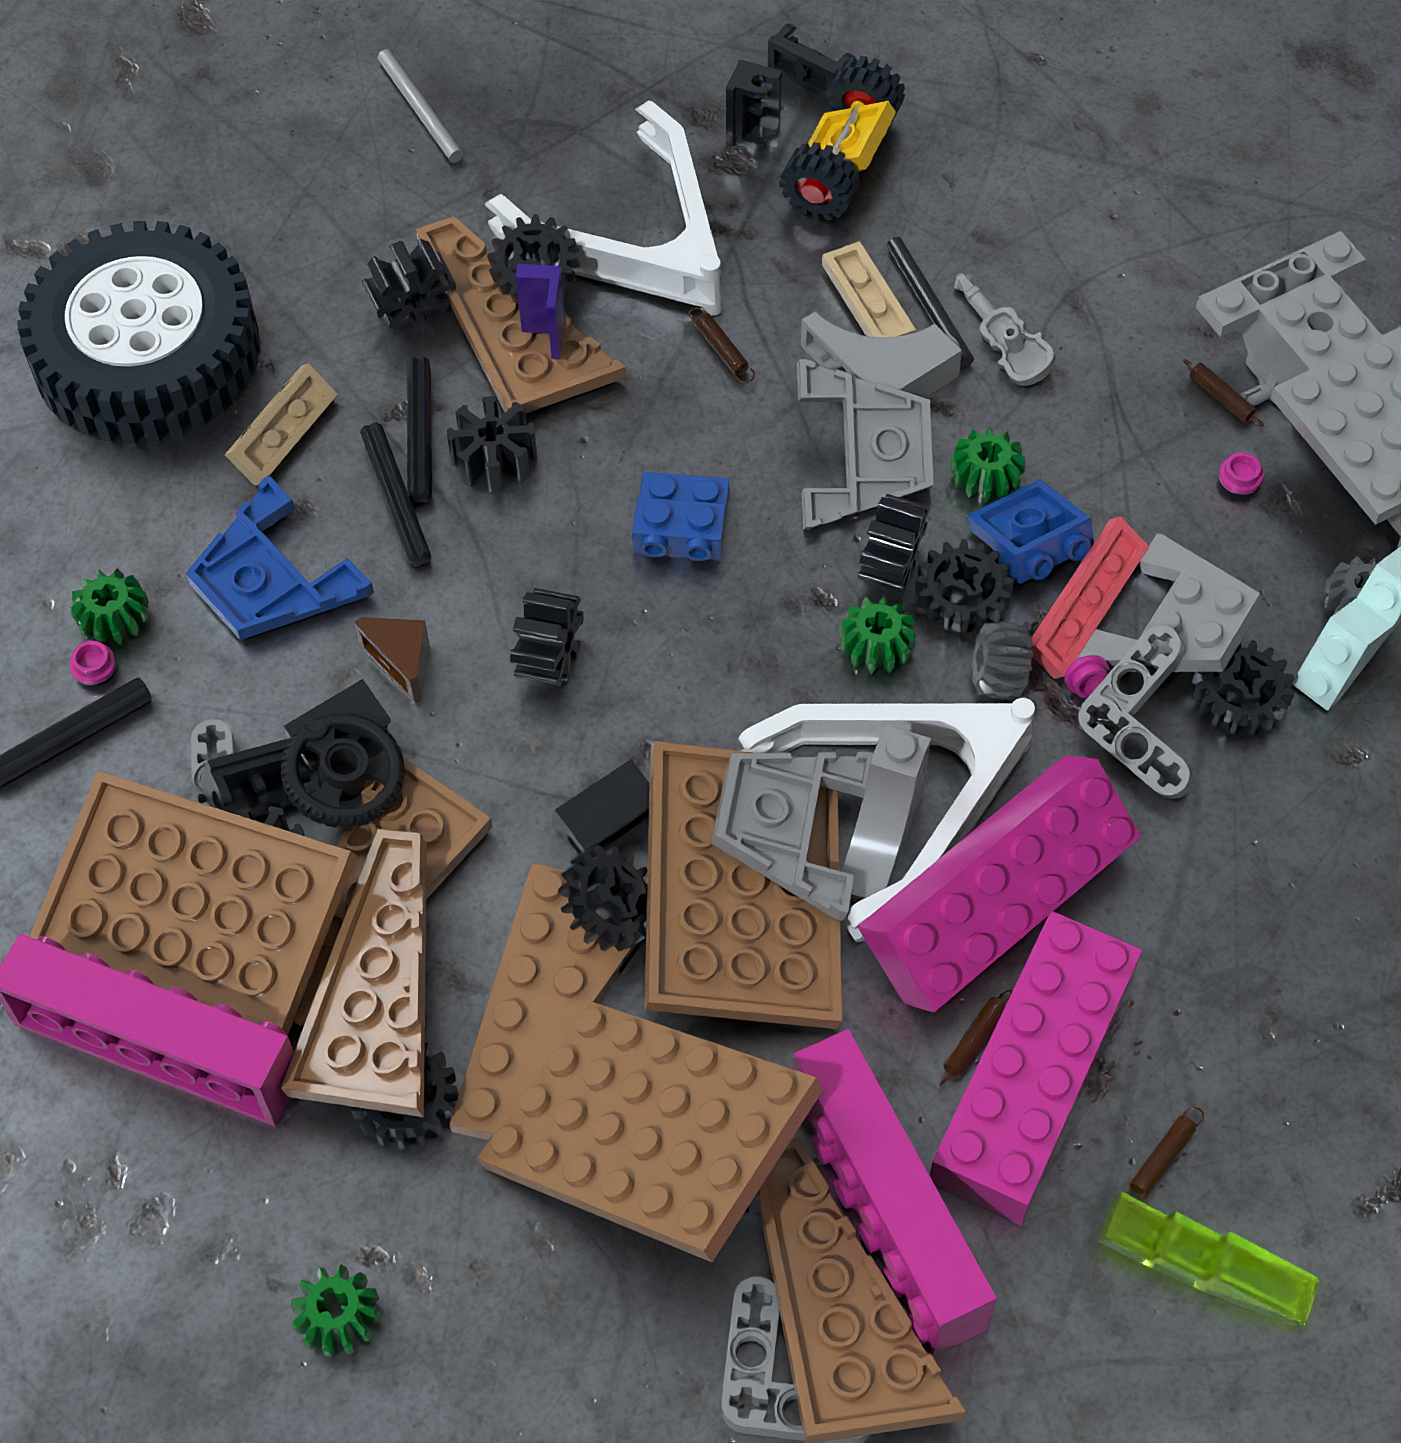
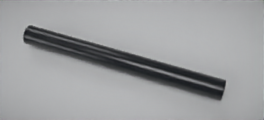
(926, 295)

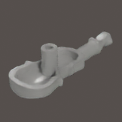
(1025, 355)

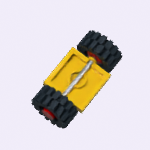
(826, 169)

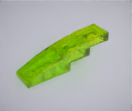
(1209, 1261)

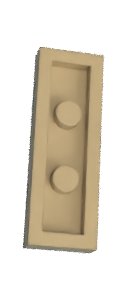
(866, 292)
(281, 424)

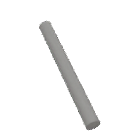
(420, 106)

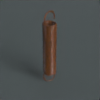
(722, 344)
(1223, 393)
(974, 1037)
(1164, 1154)

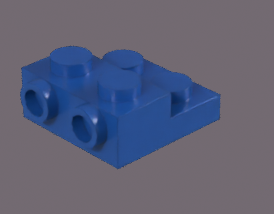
(680, 516)
(1033, 530)

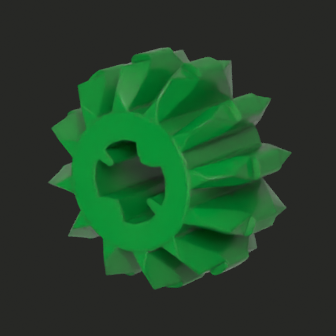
(988, 464)
(109, 607)
(877, 635)
(316, 1319)

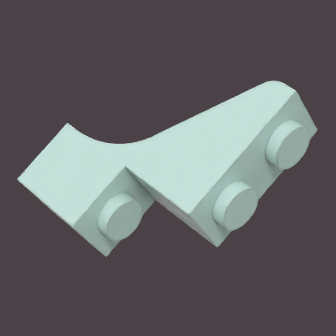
(1353, 635)

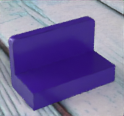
(542, 302)

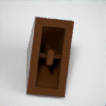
(398, 649)

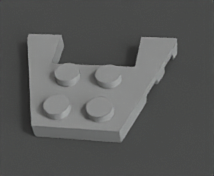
(884, 443)
(1202, 606)
(770, 815)

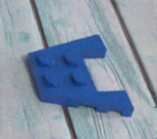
(255, 583)

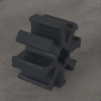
(408, 284)
(492, 444)
(893, 542)
(547, 636)

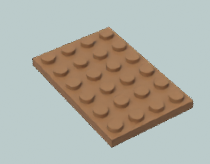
(195, 898)
(721, 931)
(652, 1128)

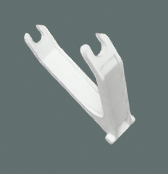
(677, 270)
(981, 734)

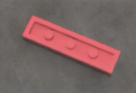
(1087, 597)

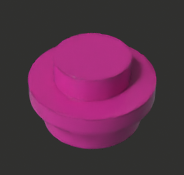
(1241, 473)
(92, 663)
(1086, 674)

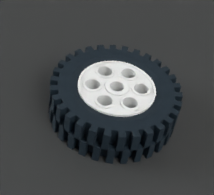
(139, 331)

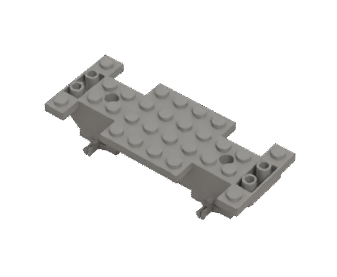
(1322, 365)

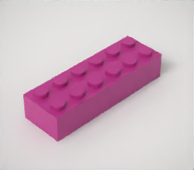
(999, 882)
(146, 1027)
(1034, 1068)
(894, 1198)

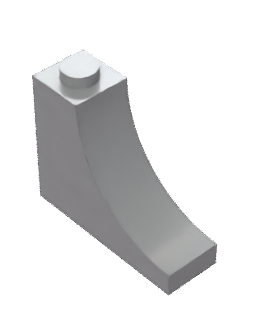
(910, 362)
(887, 809)

